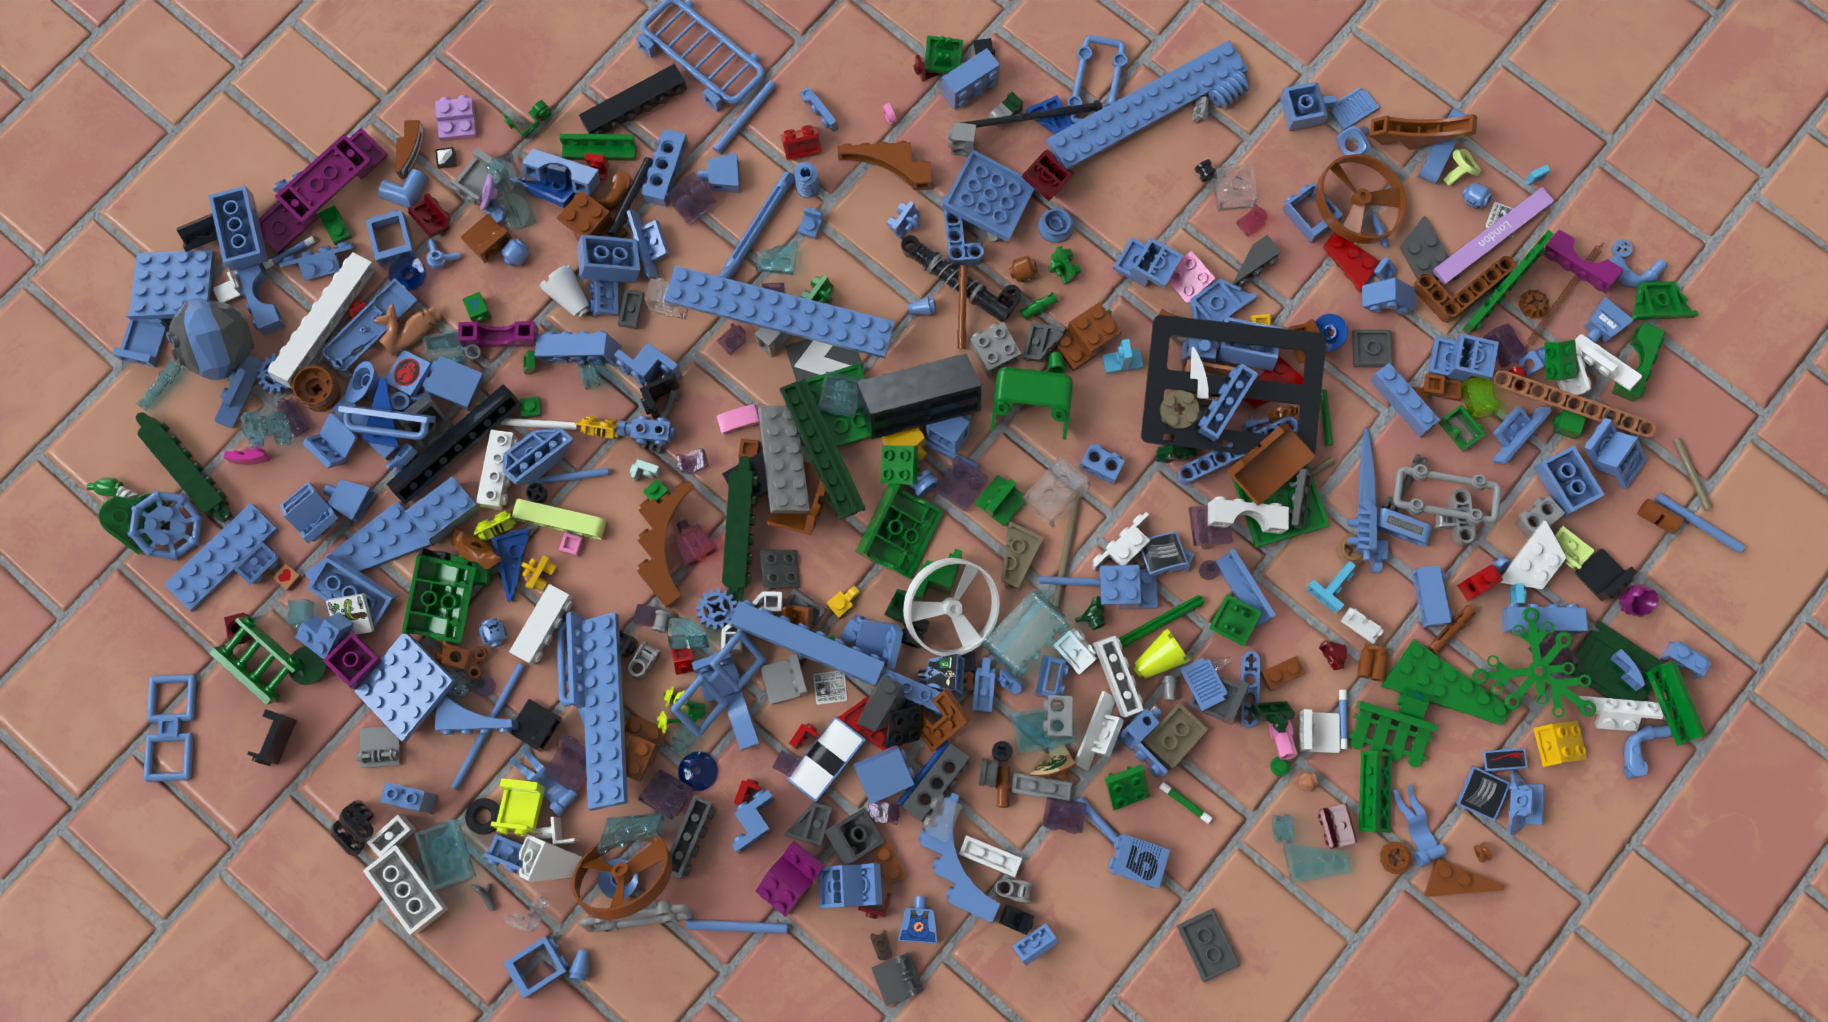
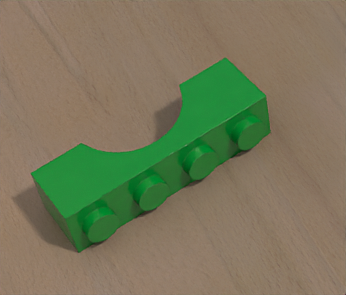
(1646, 343)

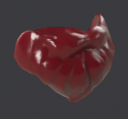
(1335, 654)

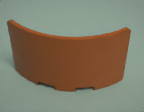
(1272, 465)
(803, 522)

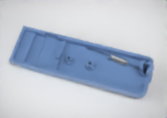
(363, 330)

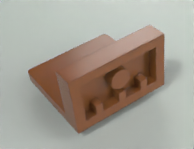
(486, 238)

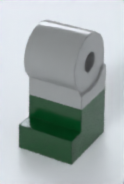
(1010, 106)

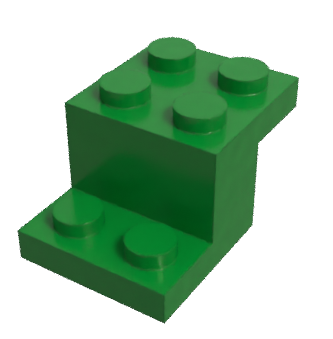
(940, 579)

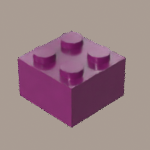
(352, 660)

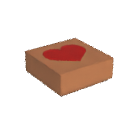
(287, 577)

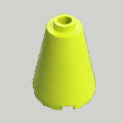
(1160, 656)

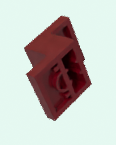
(1047, 175)

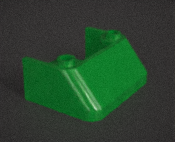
(1033, 388)

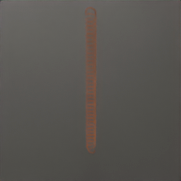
(1553, 306)

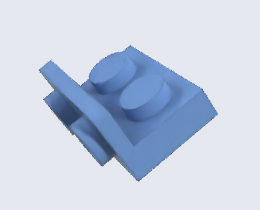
(603, 298)
(1035, 944)

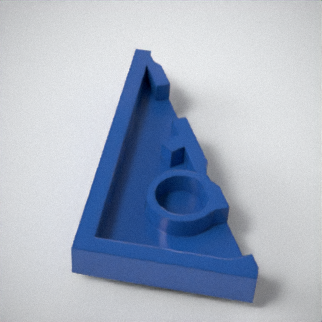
(550, 191)

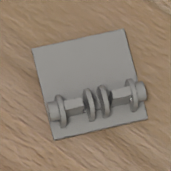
(378, 747)

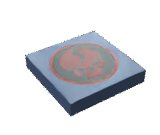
(408, 373)

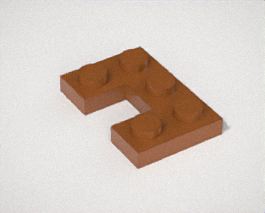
(952, 721)

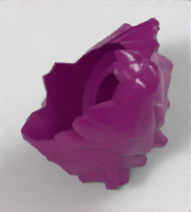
(1638, 600)

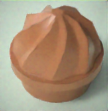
(1308, 781)

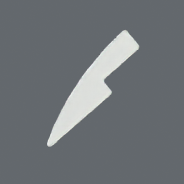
(1198, 372)

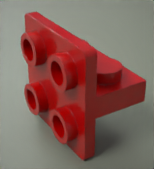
(801, 142)

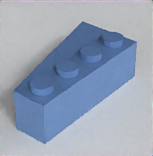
(577, 347)

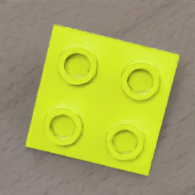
(484, 526)

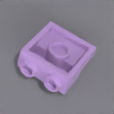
(456, 118)

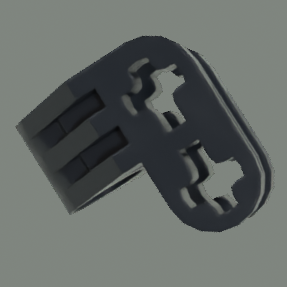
(352, 820)

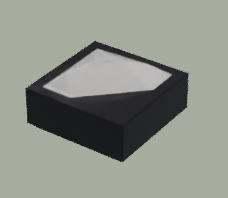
(445, 157)

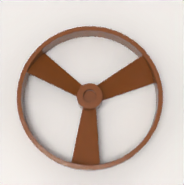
(1388, 197)
(623, 875)

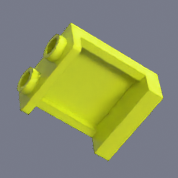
(519, 807)

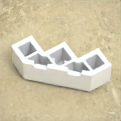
(770, 600)

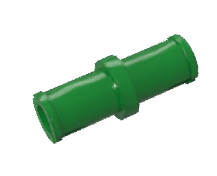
(1039, 305)

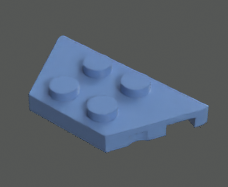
(1219, 301)

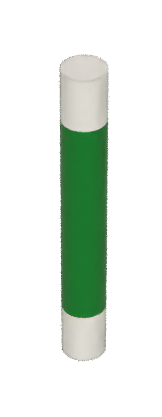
(1185, 802)

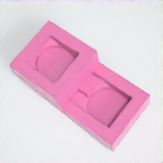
(738, 418)

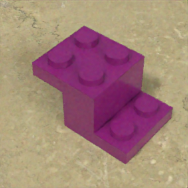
(789, 878)

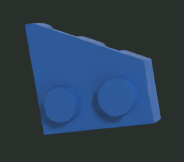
(1053, 124)

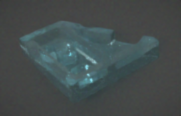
(778, 259)

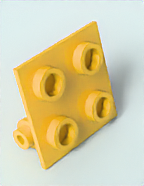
(592, 425)

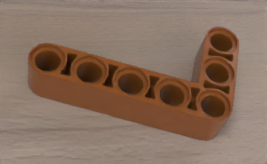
(1468, 292)

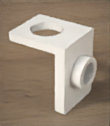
(228, 290)

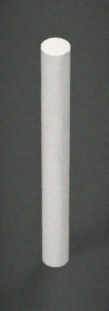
(539, 423)

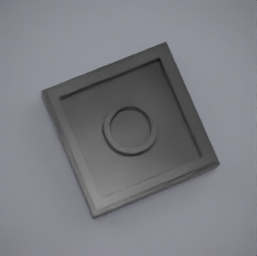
(1371, 348)

